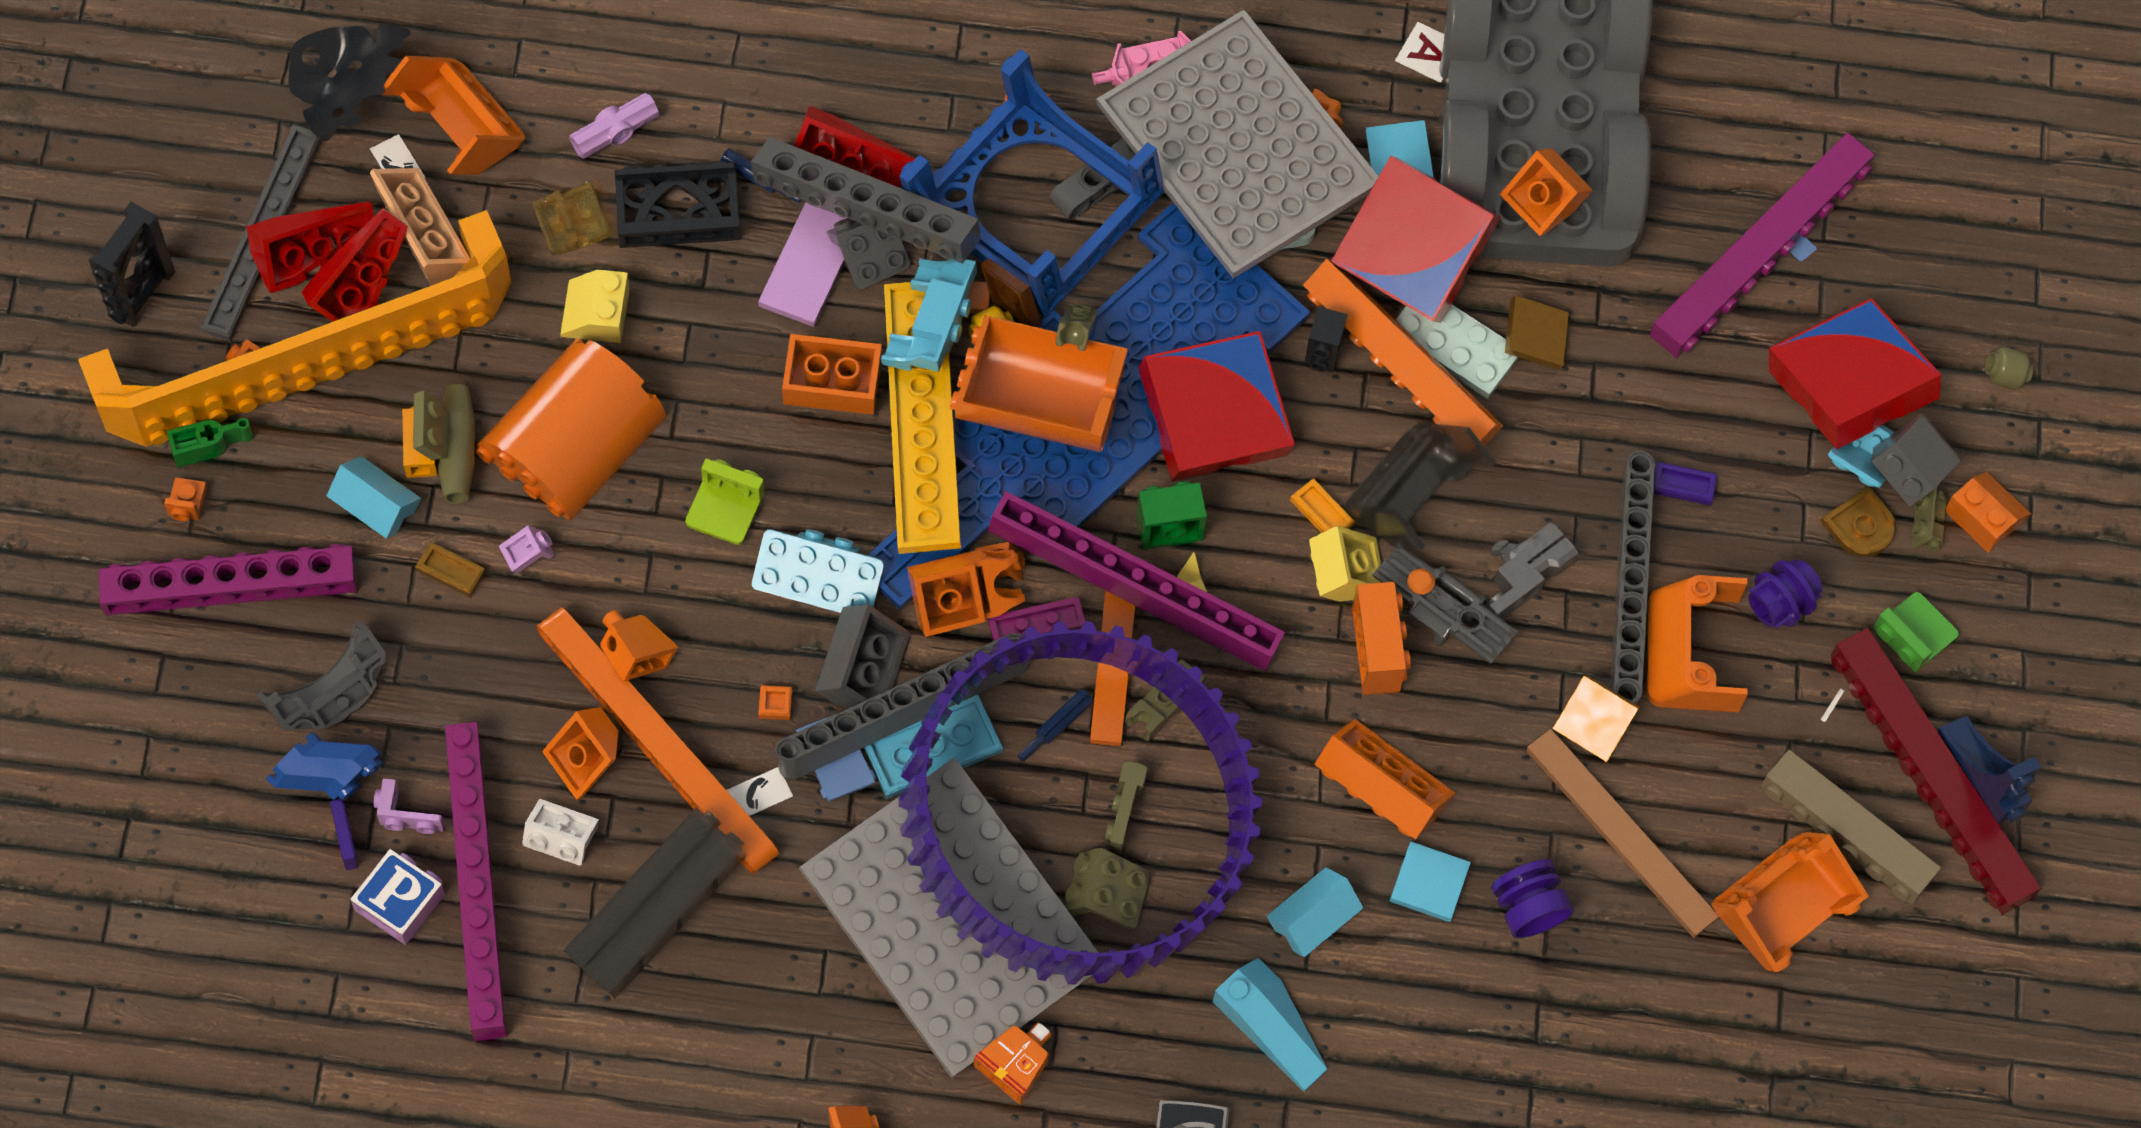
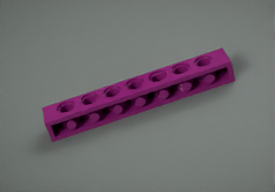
(243, 588)

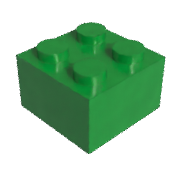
(1171, 515)

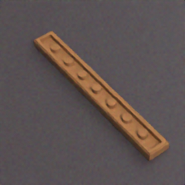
(1622, 833)

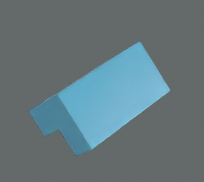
(372, 496)
(1315, 911)

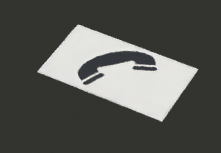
(394, 154)
(761, 792)

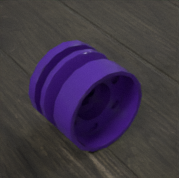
(1532, 898)

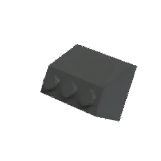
(862, 656)

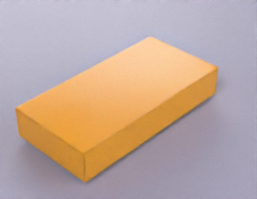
(1320, 507)

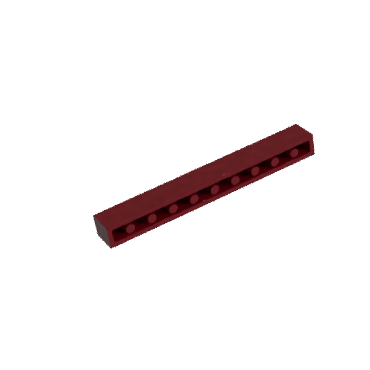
(1935, 772)

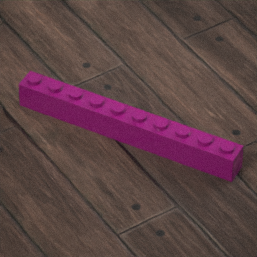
(1762, 245)
(1135, 581)
(475, 882)

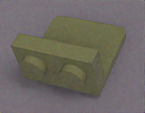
(1107, 887)

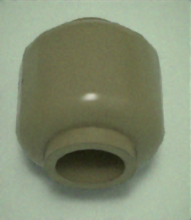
(2009, 368)

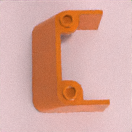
(460, 107)
(1670, 673)

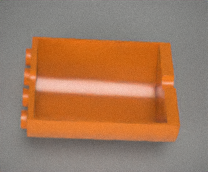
(1037, 388)
(573, 428)

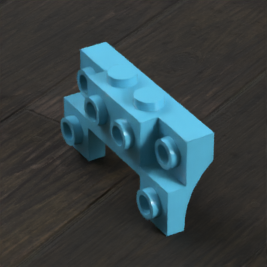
(938, 318)

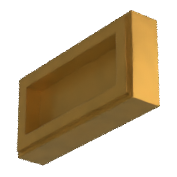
(450, 569)

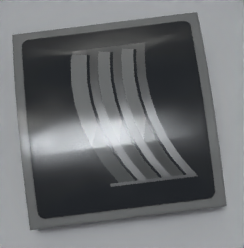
(1191, 1115)

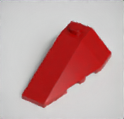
(850, 146)
(298, 243)
(358, 270)

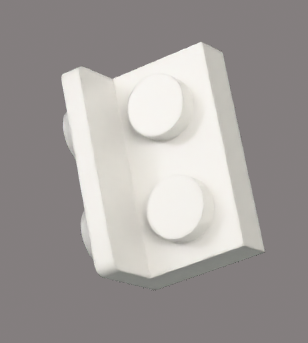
(559, 831)

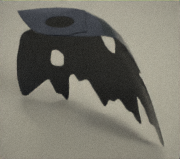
(347, 88)

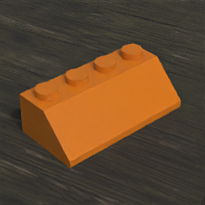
(1384, 779)

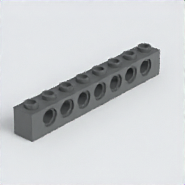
(866, 200)

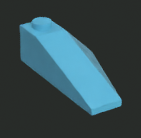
(1265, 1013)

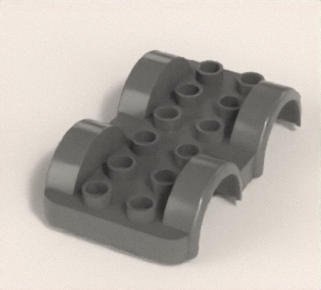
(1541, 80)

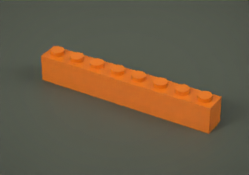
(1399, 352)

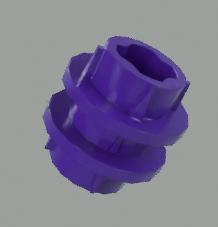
(1785, 593)

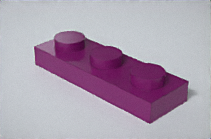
(1040, 617)

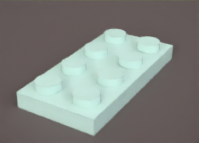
(1462, 347)

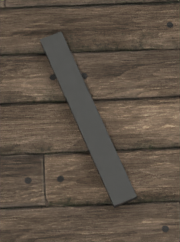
(274, 202)

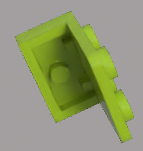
(725, 501)

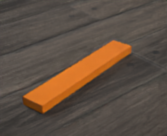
(1111, 681)

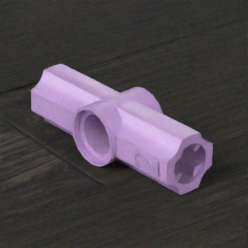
(614, 125)

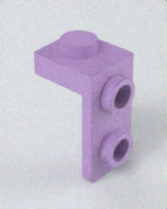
(386, 801)

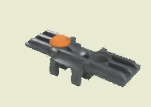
(1440, 610)

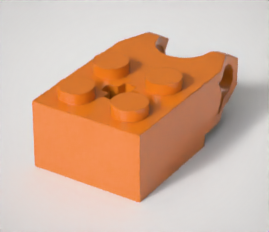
(969, 590)

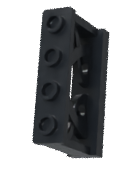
(681, 231)
(136, 236)

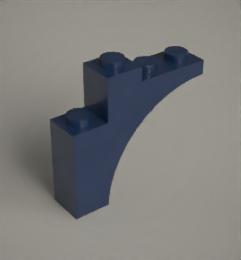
(1996, 779)

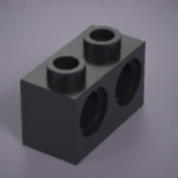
(1325, 339)

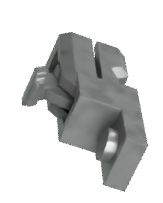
(1527, 565)

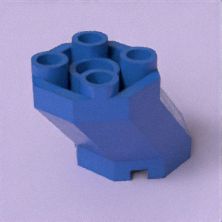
(326, 767)

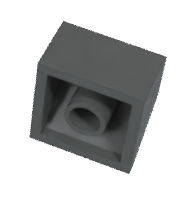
(1915, 459)

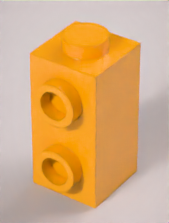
(414, 462)

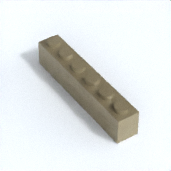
(1851, 826)

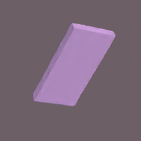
(805, 268)

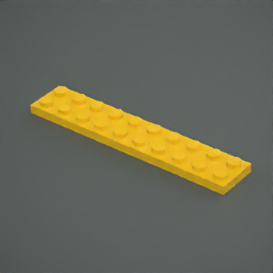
(921, 440)

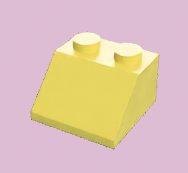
(596, 306)
(1342, 561)

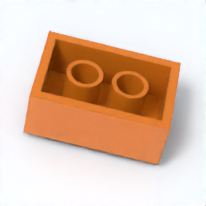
(832, 374)
(1380, 638)

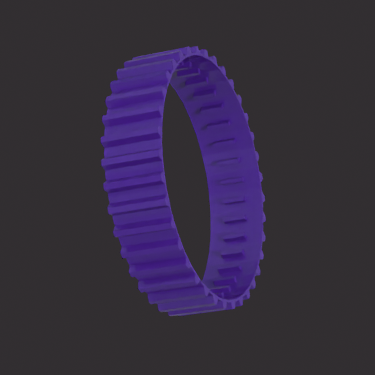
(1179, 686)

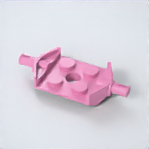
(1137, 58)

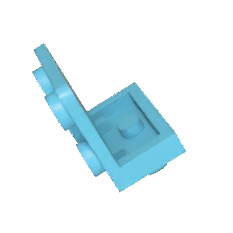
(1858, 454)

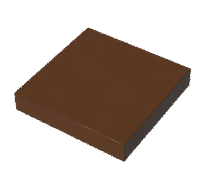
(1010, 294)

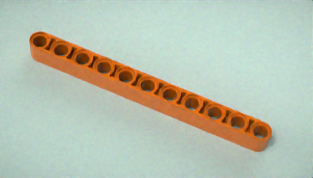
(653, 735)

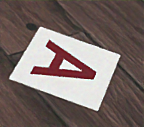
(1423, 51)

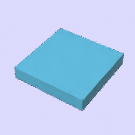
(1430, 881)

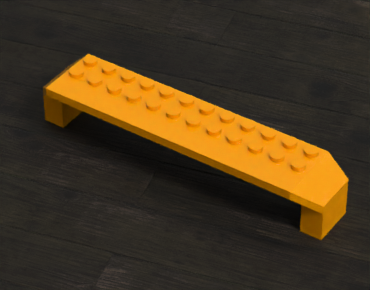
(311, 357)

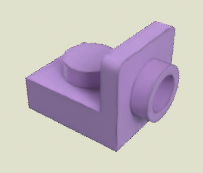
(526, 548)

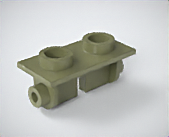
(1925, 529)

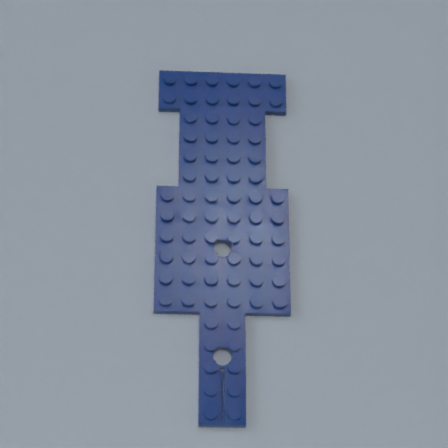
(1168, 305)

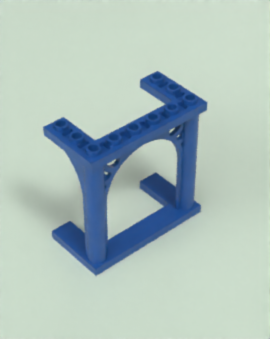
(1027, 101)

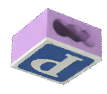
(398, 896)

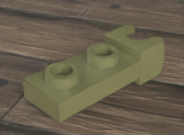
(1076, 326)
(1154, 710)
(1131, 785)

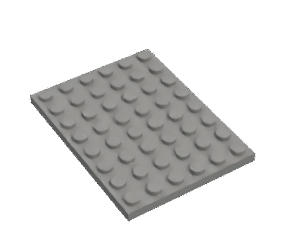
(1240, 143)
(935, 977)

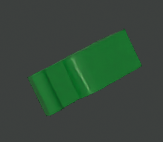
(192, 444)

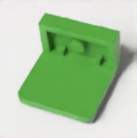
(1915, 631)

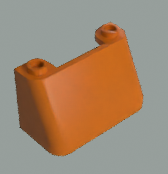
(1789, 897)

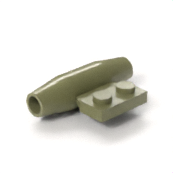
(447, 434)

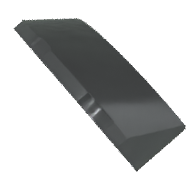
(336, 692)

